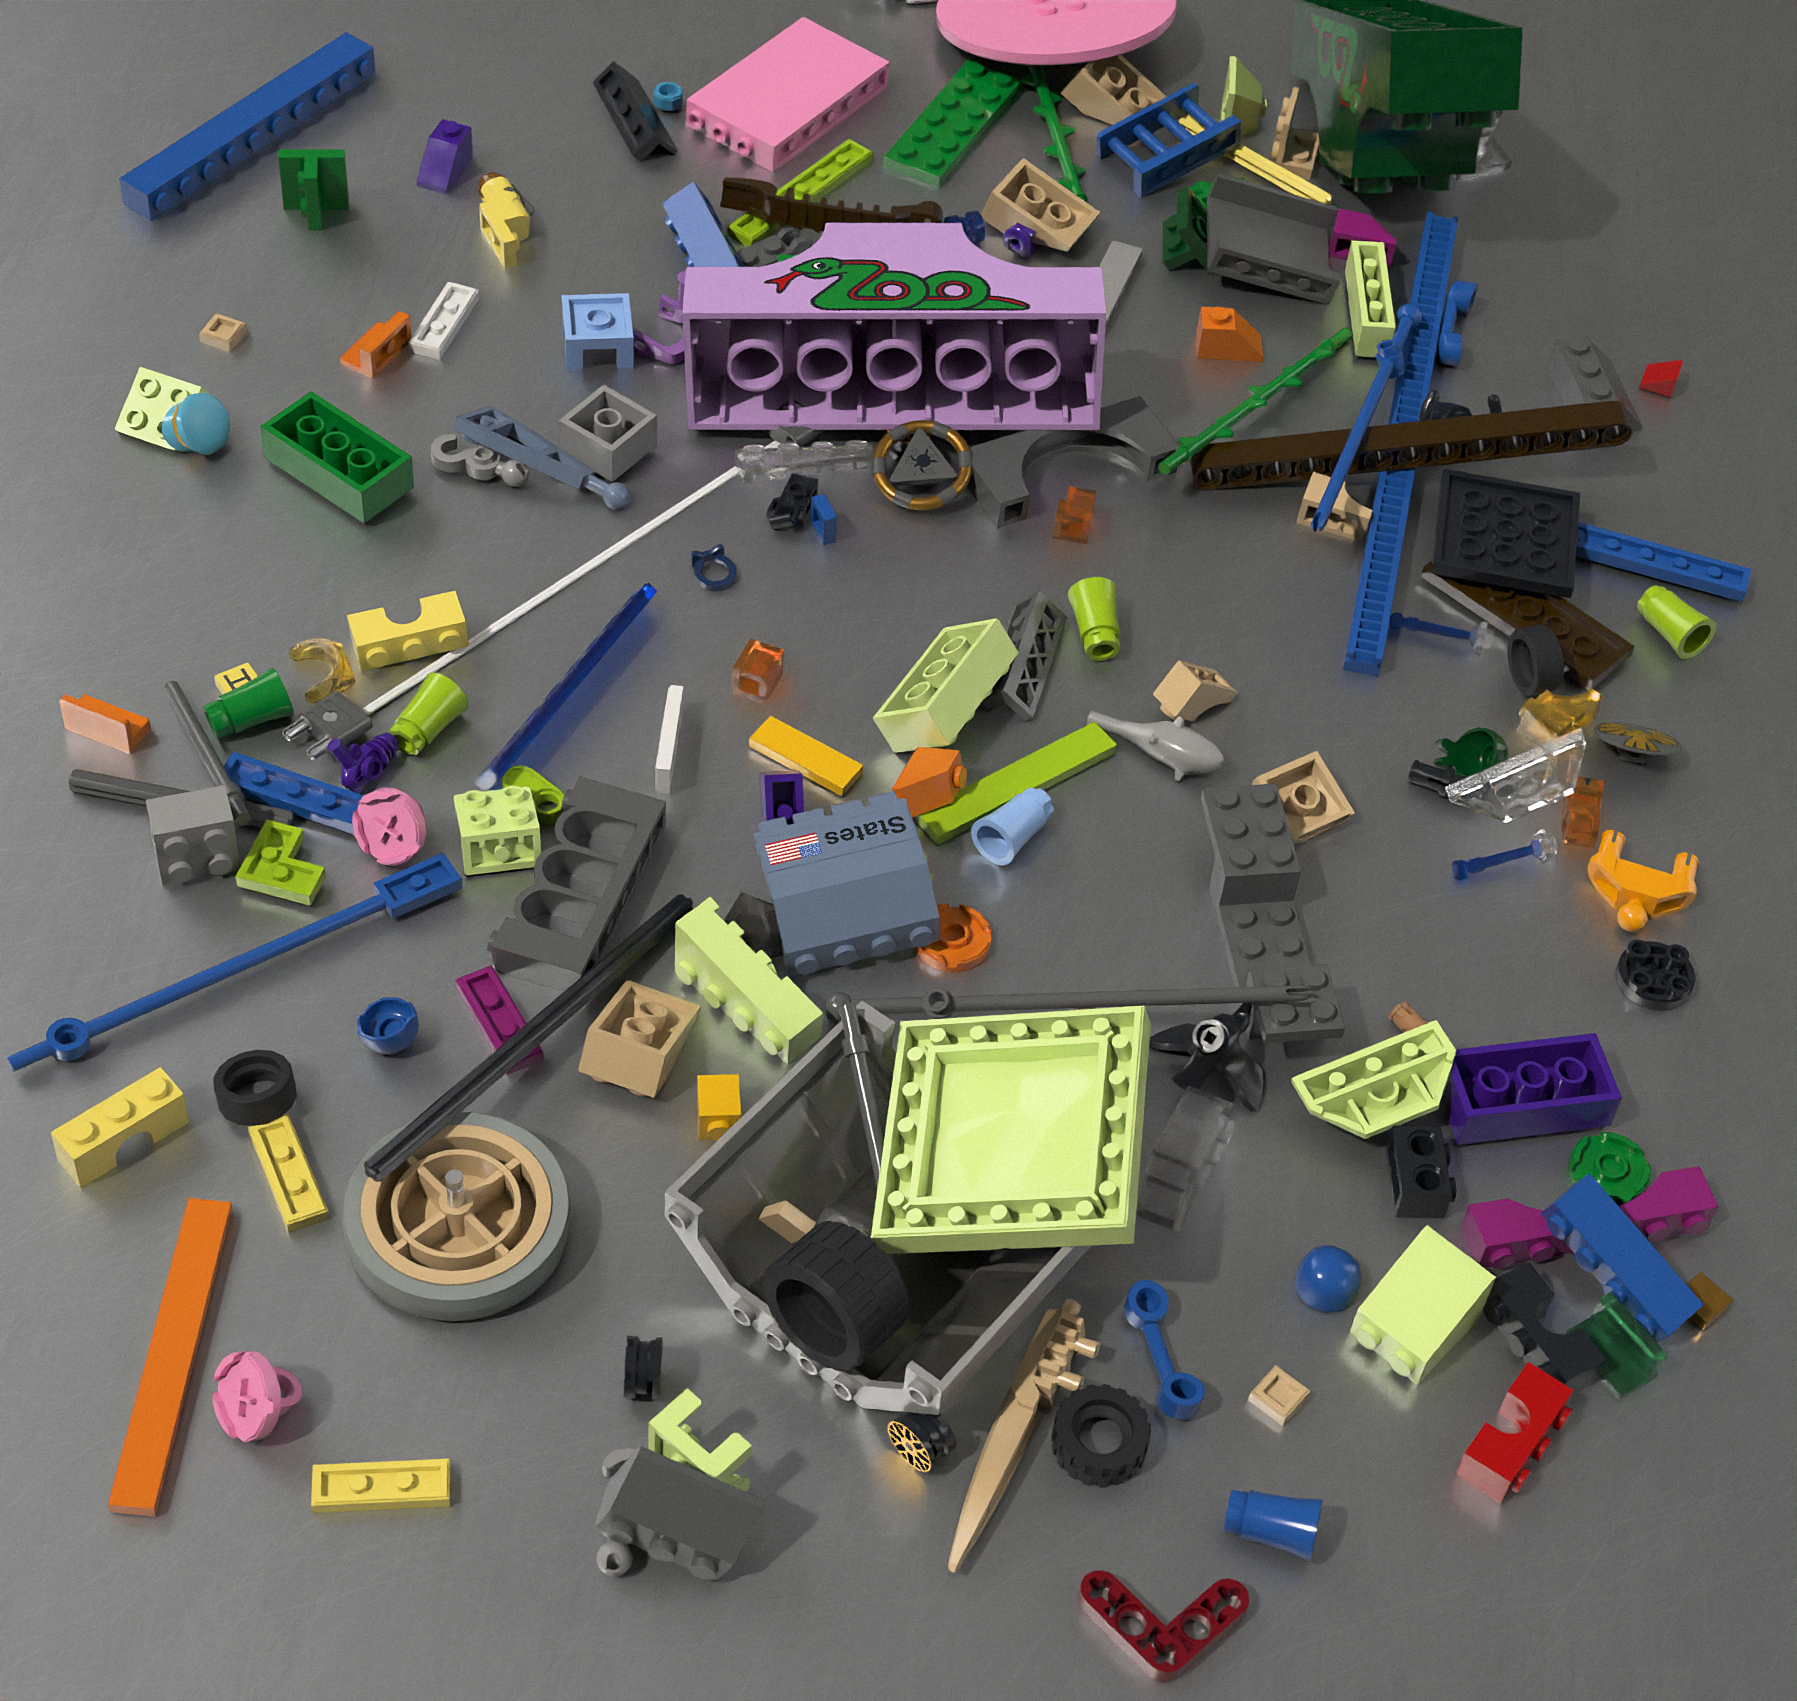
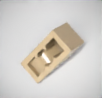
(1347, 515)
(1192, 690)

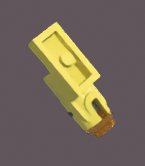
(503, 217)

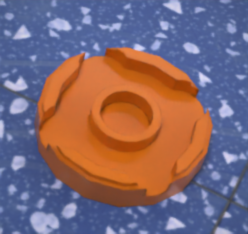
(963, 940)

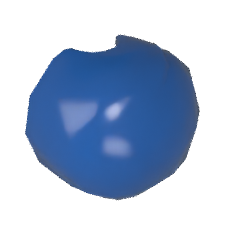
(388, 1025)
(1328, 1278)

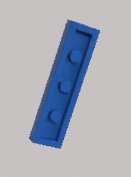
(293, 792)

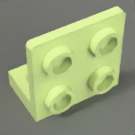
(148, 403)
(498, 830)

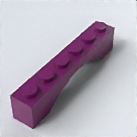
(1511, 1232)

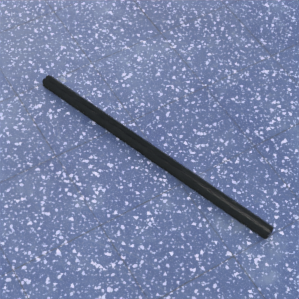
(525, 1040)

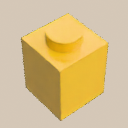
(717, 1104)

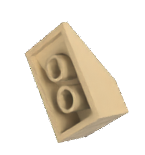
(1111, 90)
(1040, 204)
(637, 1038)

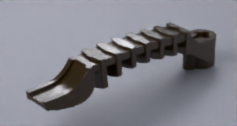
(762, 200)

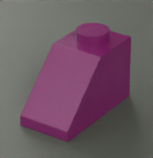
(1358, 227)

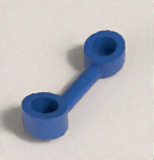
(1458, 300)
(1145, 1310)

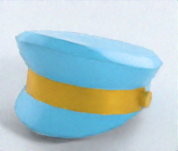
(197, 424)

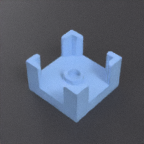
(597, 323)

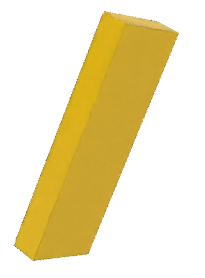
(806, 755)

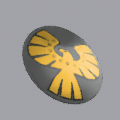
(1638, 739)

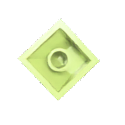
(1242, 97)

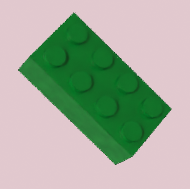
(337, 456)

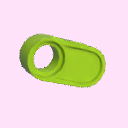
(541, 791)

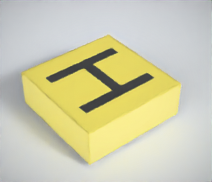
(234, 678)

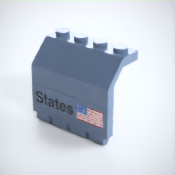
(848, 883)

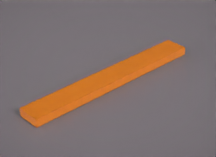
(170, 1359)

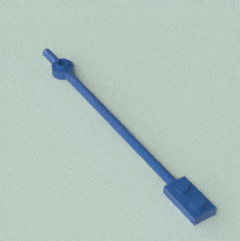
(395, 893)

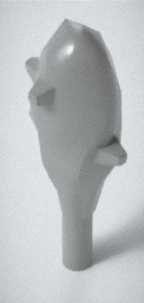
(1168, 743)

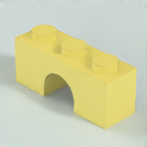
(384, 643)
(91, 1140)

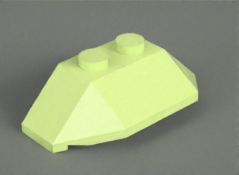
(1381, 1083)

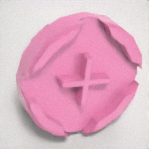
(389, 826)
(250, 1395)

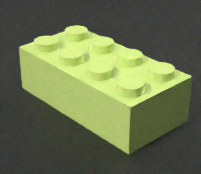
(946, 686)

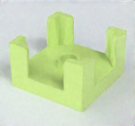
(682, 1446)

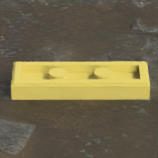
(288, 1173)
(380, 1485)

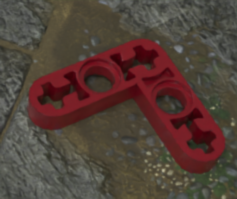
(1168, 1638)

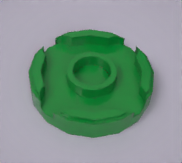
(1613, 1163)

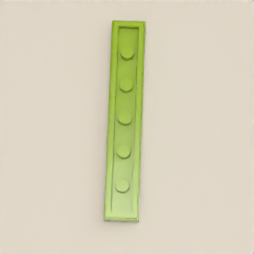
(816, 181)
(1036, 771)

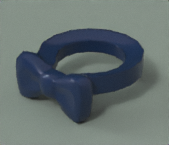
(716, 554)

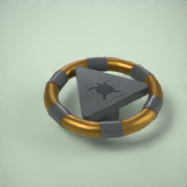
(922, 465)

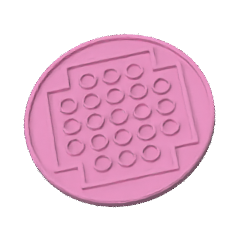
(1052, 29)

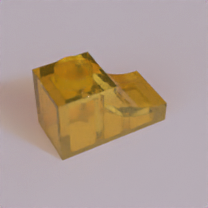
(1556, 715)

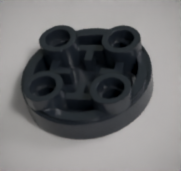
(1655, 974)

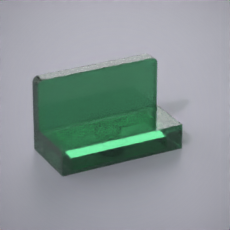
(1629, 1349)

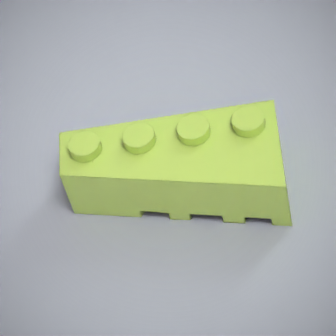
(744, 983)

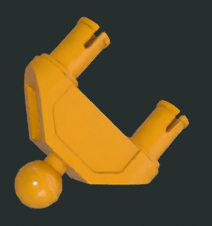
(1637, 889)

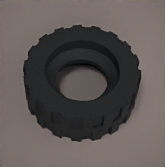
(1091, 1466)

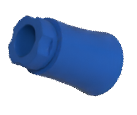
(1275, 1520)

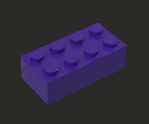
(1530, 1089)

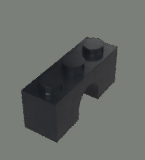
(1516, 1306)

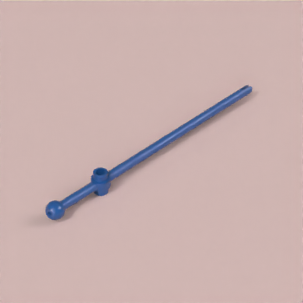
(1390, 364)

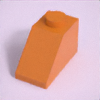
(1227, 336)
(931, 779)

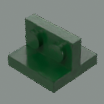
(1185, 232)

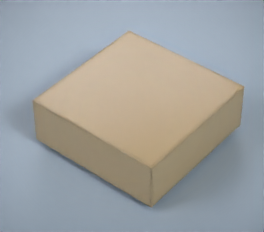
(223, 332)
(787, 1220)
(1279, 1395)

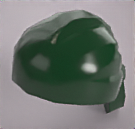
(1472, 752)

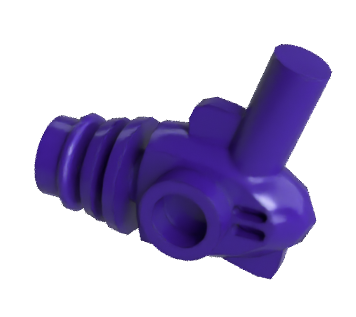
(363, 762)

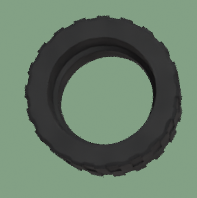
(836, 1295)

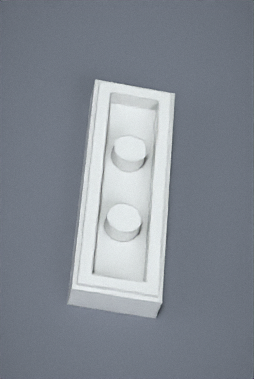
(443, 320)
(669, 740)

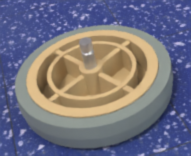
(460, 1221)

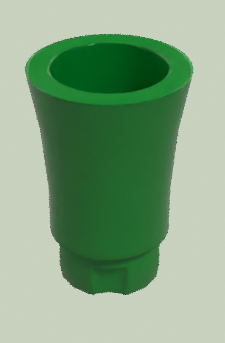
(249, 705)

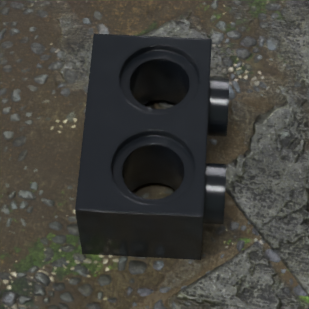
(1413, 1172)

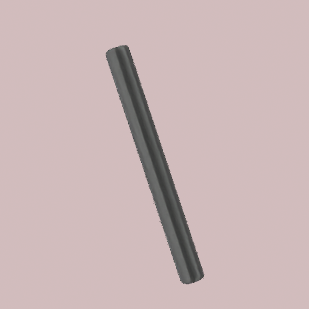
(138, 792)

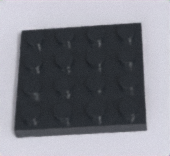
(1506, 533)

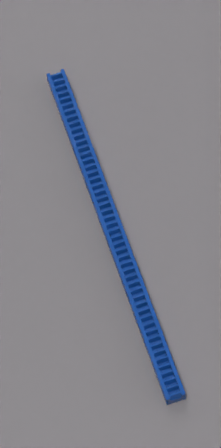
(1394, 487)

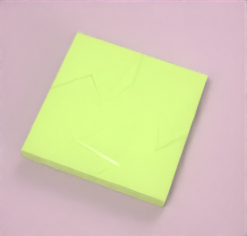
(1014, 1132)

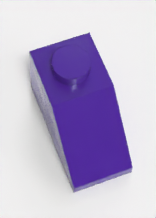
(445, 156)
(781, 794)

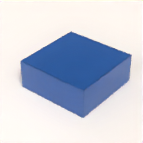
(823, 519)

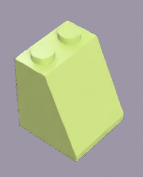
(1423, 1305)

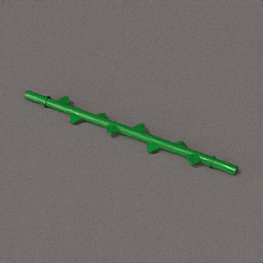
(1057, 130)
(1261, 393)

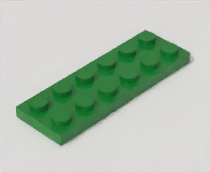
(952, 123)

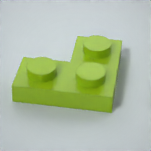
(272, 865)

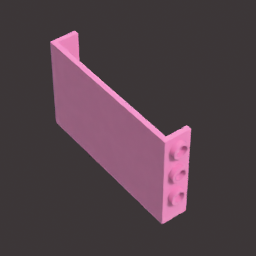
(787, 94)

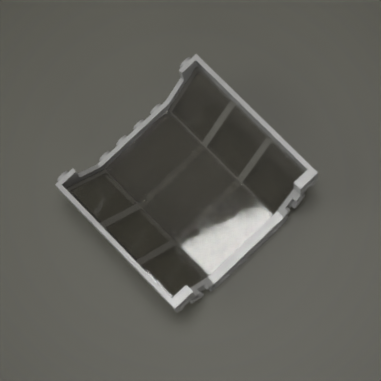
(813, 1151)

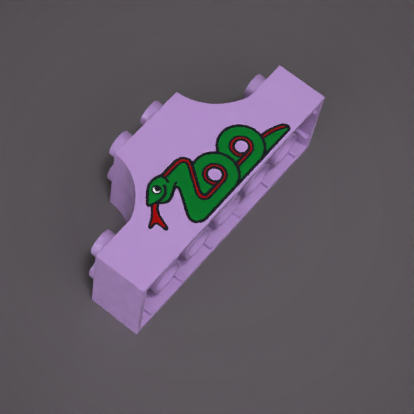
(893, 332)

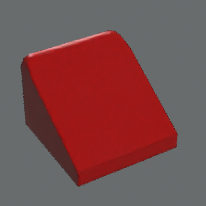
(1661, 377)

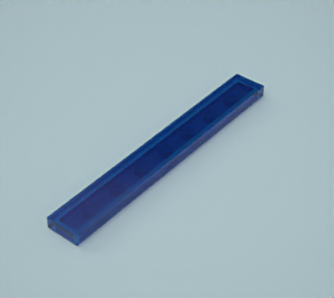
(565, 687)

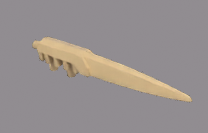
(1037, 1379)

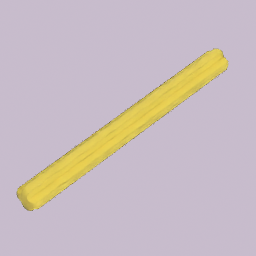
(1265, 168)

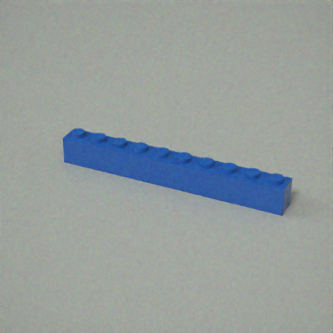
(246, 126)

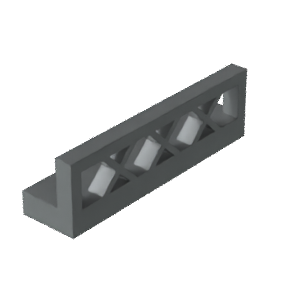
(1022, 626)

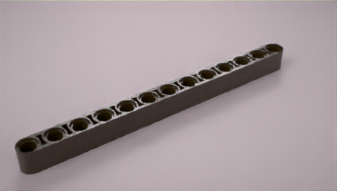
(1413, 445)

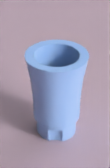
(1011, 826)

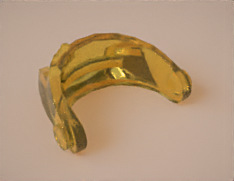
(332, 653)

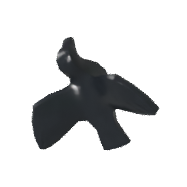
(1215, 1048)

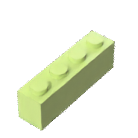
(1369, 296)

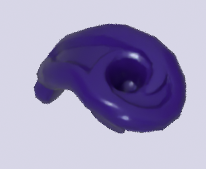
(1020, 239)

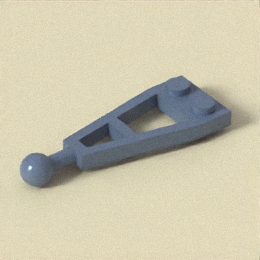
(490, 426)

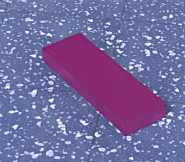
(494, 1011)

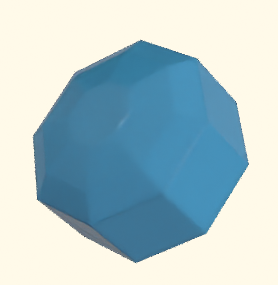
(668, 96)

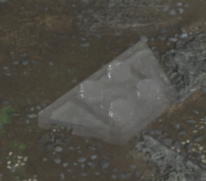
(1523, 781)

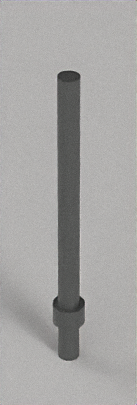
(207, 752)
(856, 1047)

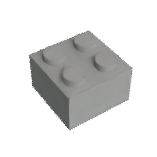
(608, 432)
(193, 835)

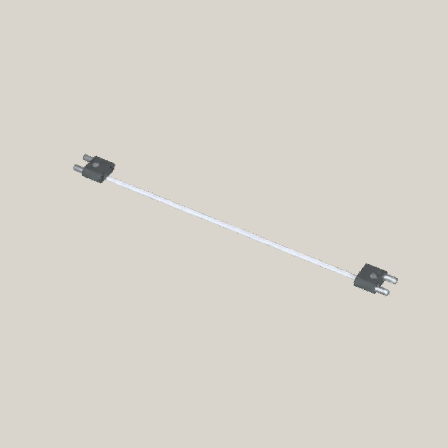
(342, 719)

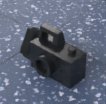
(793, 503)

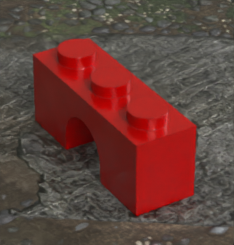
(1499, 1459)

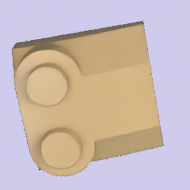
(1308, 796)

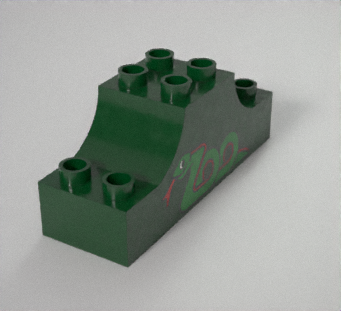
(1403, 87)

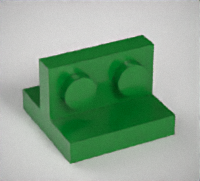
(313, 182)

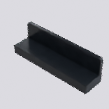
(632, 112)

